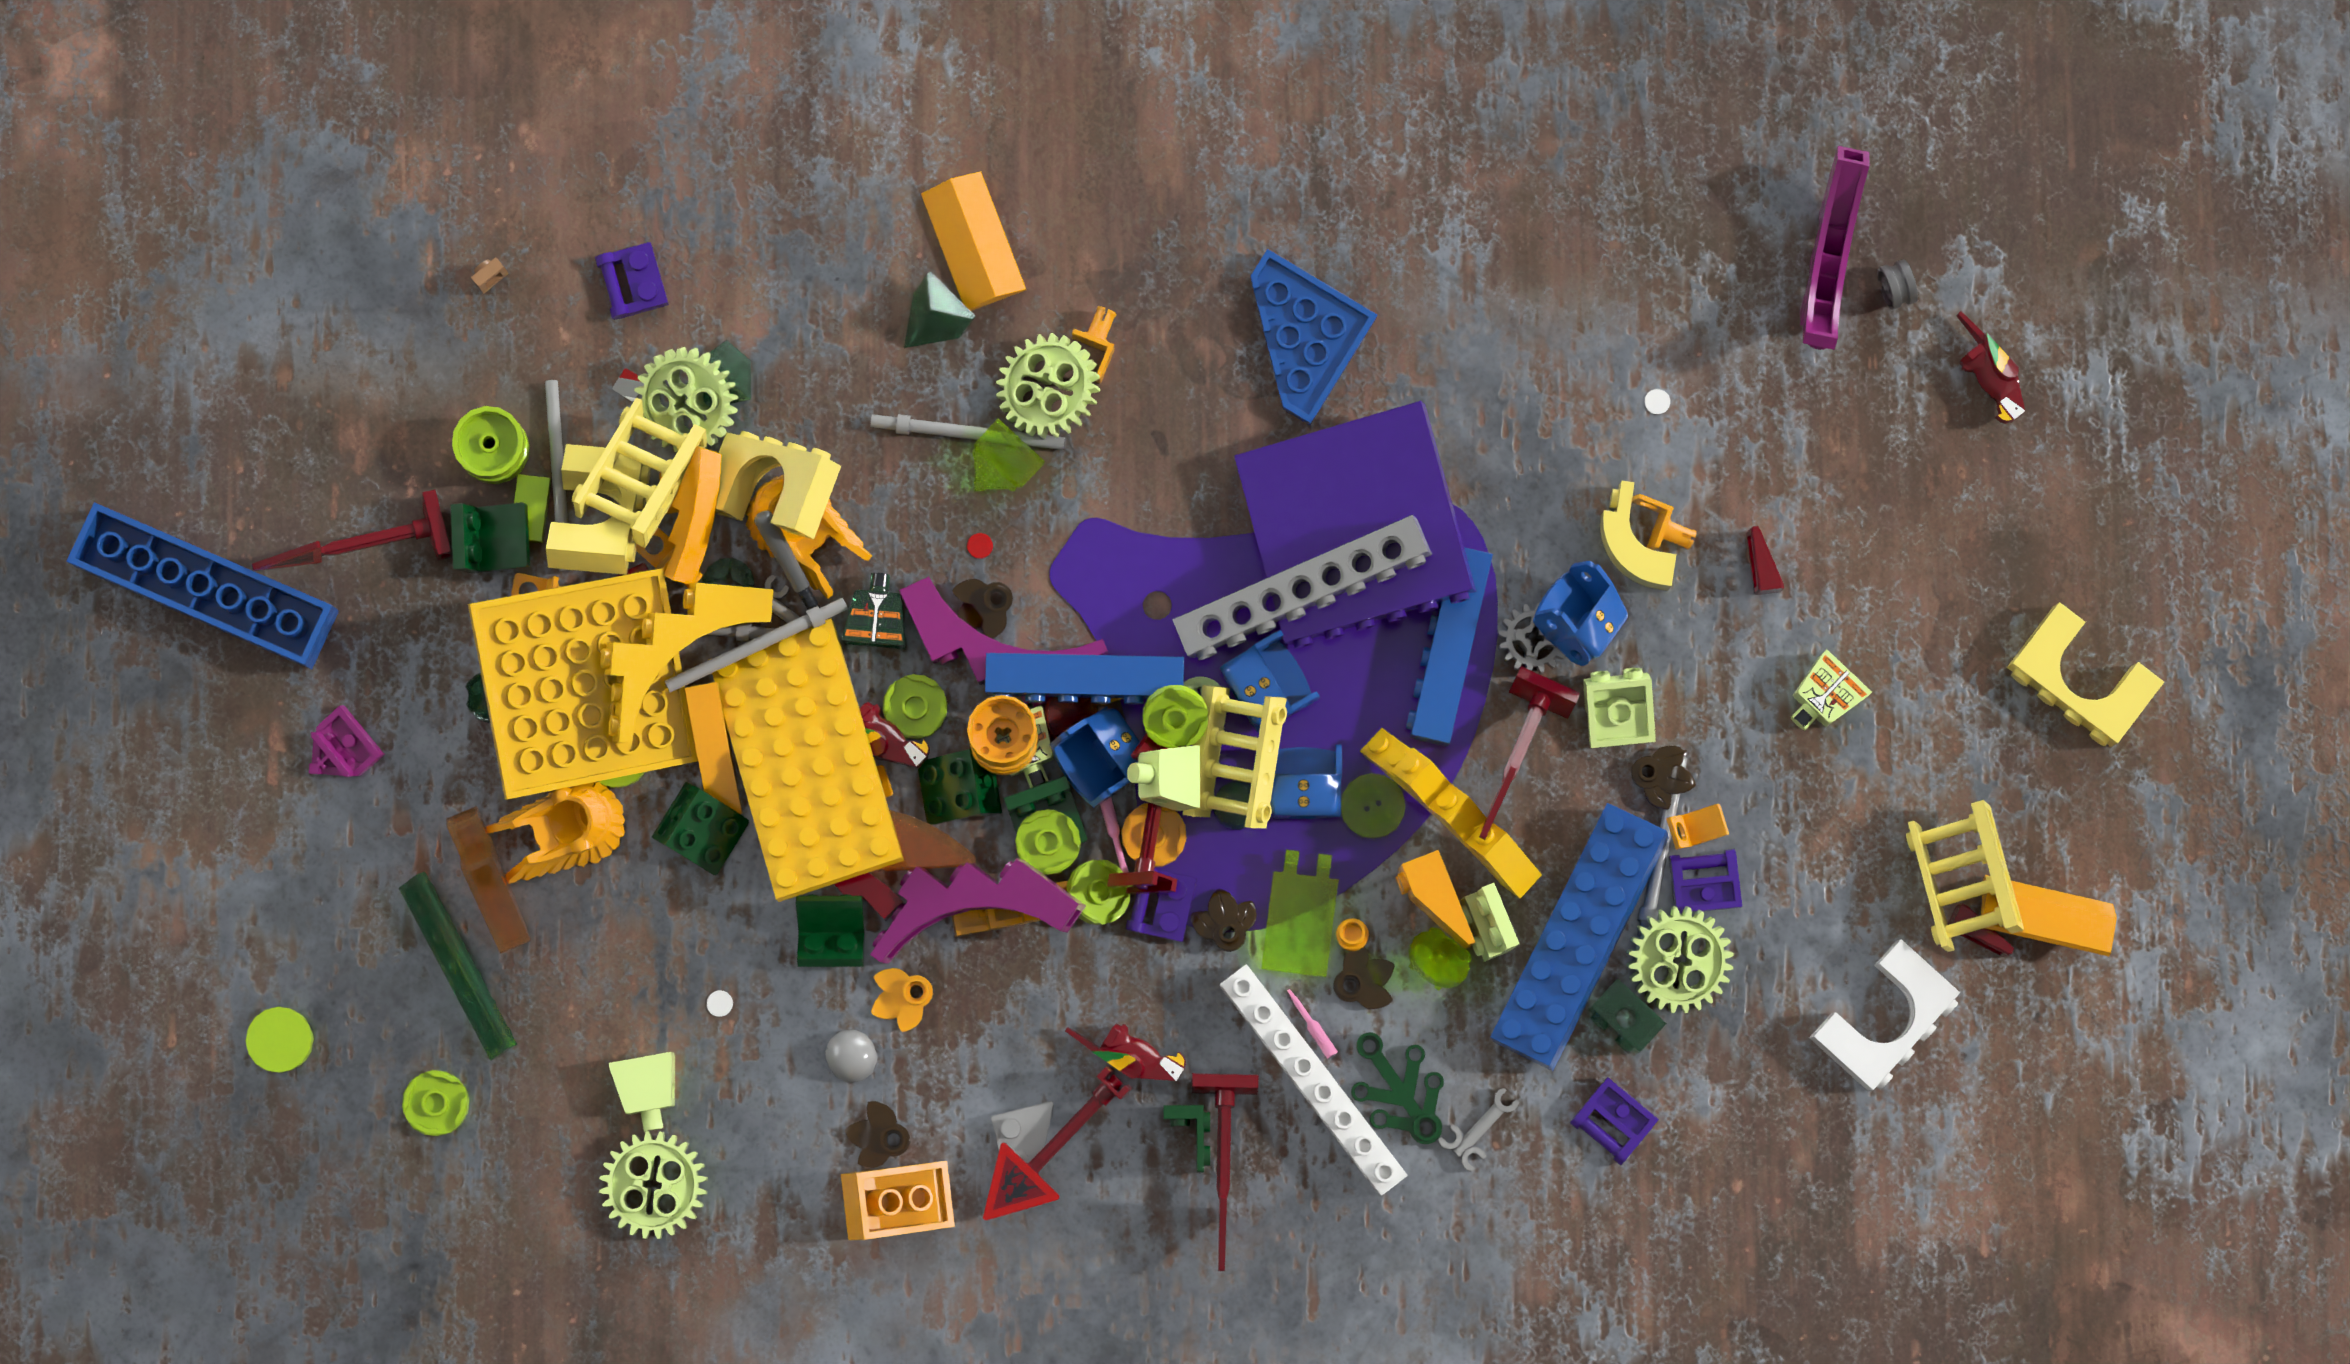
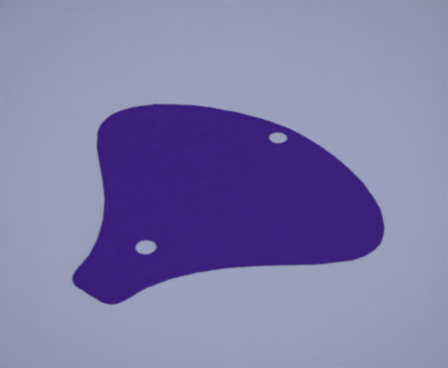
(1360, 677)

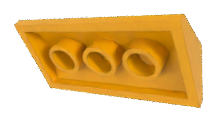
(973, 240)
(2060, 918)

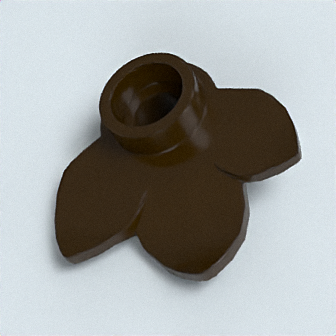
(979, 610)
(1667, 778)
(1225, 915)
(1369, 980)
(873, 1135)

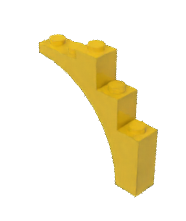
(666, 634)
(1453, 809)

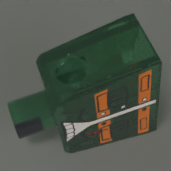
(876, 616)

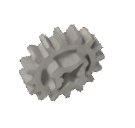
(1518, 638)

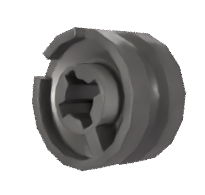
(1898, 284)

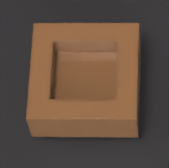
(488, 274)

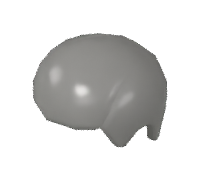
(851, 1055)

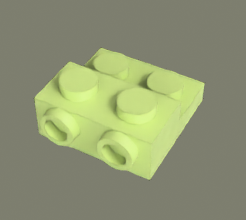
(1619, 708)
(1489, 923)

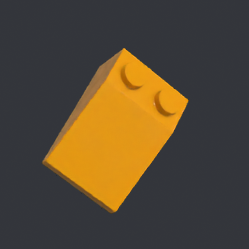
(1433, 893)
(897, 1200)

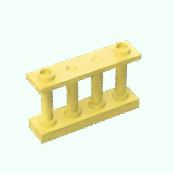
(657, 497)
(1272, 717)
(1996, 884)

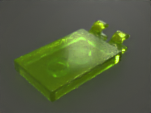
(1300, 918)

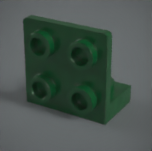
(490, 537)
(957, 788)
(1050, 795)
(700, 828)
(830, 931)
(1180, 1116)

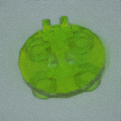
(1365, 792)
(1439, 959)

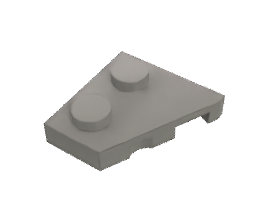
(1024, 1129)

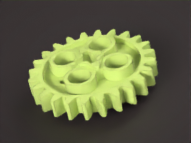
(701, 378)
(1037, 413)
(1650, 956)
(623, 1180)

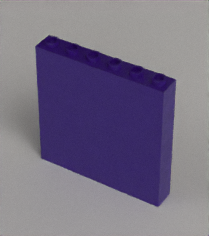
(1343, 486)

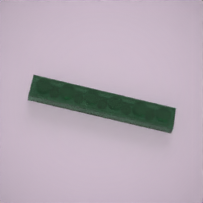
(457, 965)

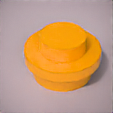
(1352, 934)

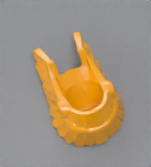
(802, 547)
(569, 827)

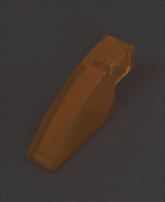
(926, 846)
(487, 879)

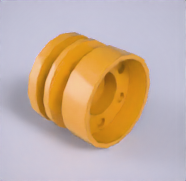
(1002, 716)

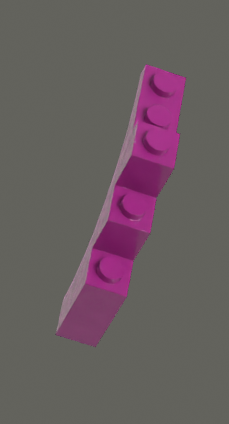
(1831, 249)
(947, 634)
(972, 889)

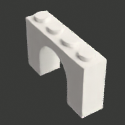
(1927, 998)

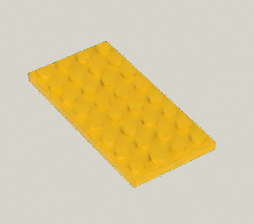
(807, 763)

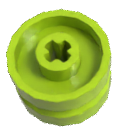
(475, 434)

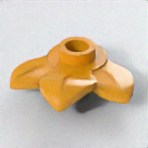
(897, 999)

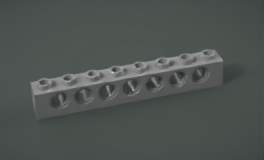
(1193, 625)

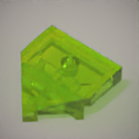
(1003, 459)

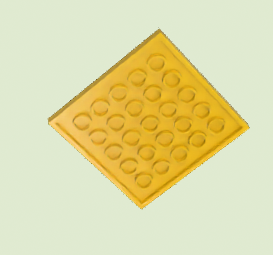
(552, 696)

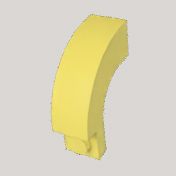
(1629, 556)

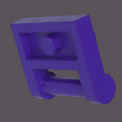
(642, 277)
(1706, 892)
(1171, 910)
(1622, 1113)

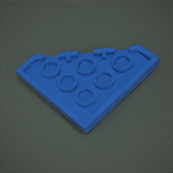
(1307, 332)

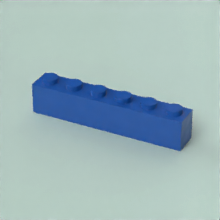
(1448, 659)
(1080, 676)

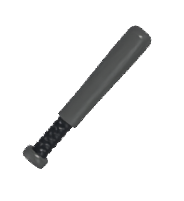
(782, 552)

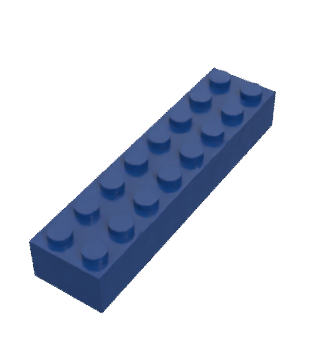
(202, 585)
(1580, 936)

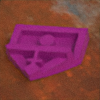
(342, 746)

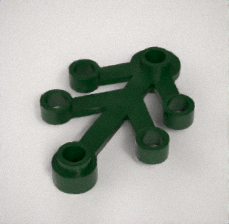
(1402, 1092)

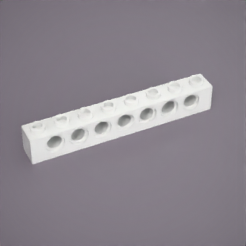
(1313, 1080)

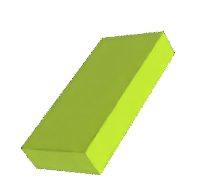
(535, 493)

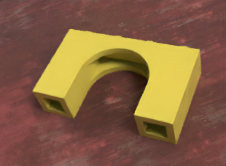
(806, 487)
(600, 546)
(2040, 667)

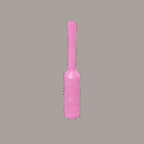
(1113, 830)
(1315, 1029)

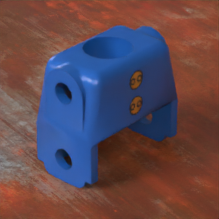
(1581, 613)
(1270, 672)
(1096, 755)
(1307, 783)

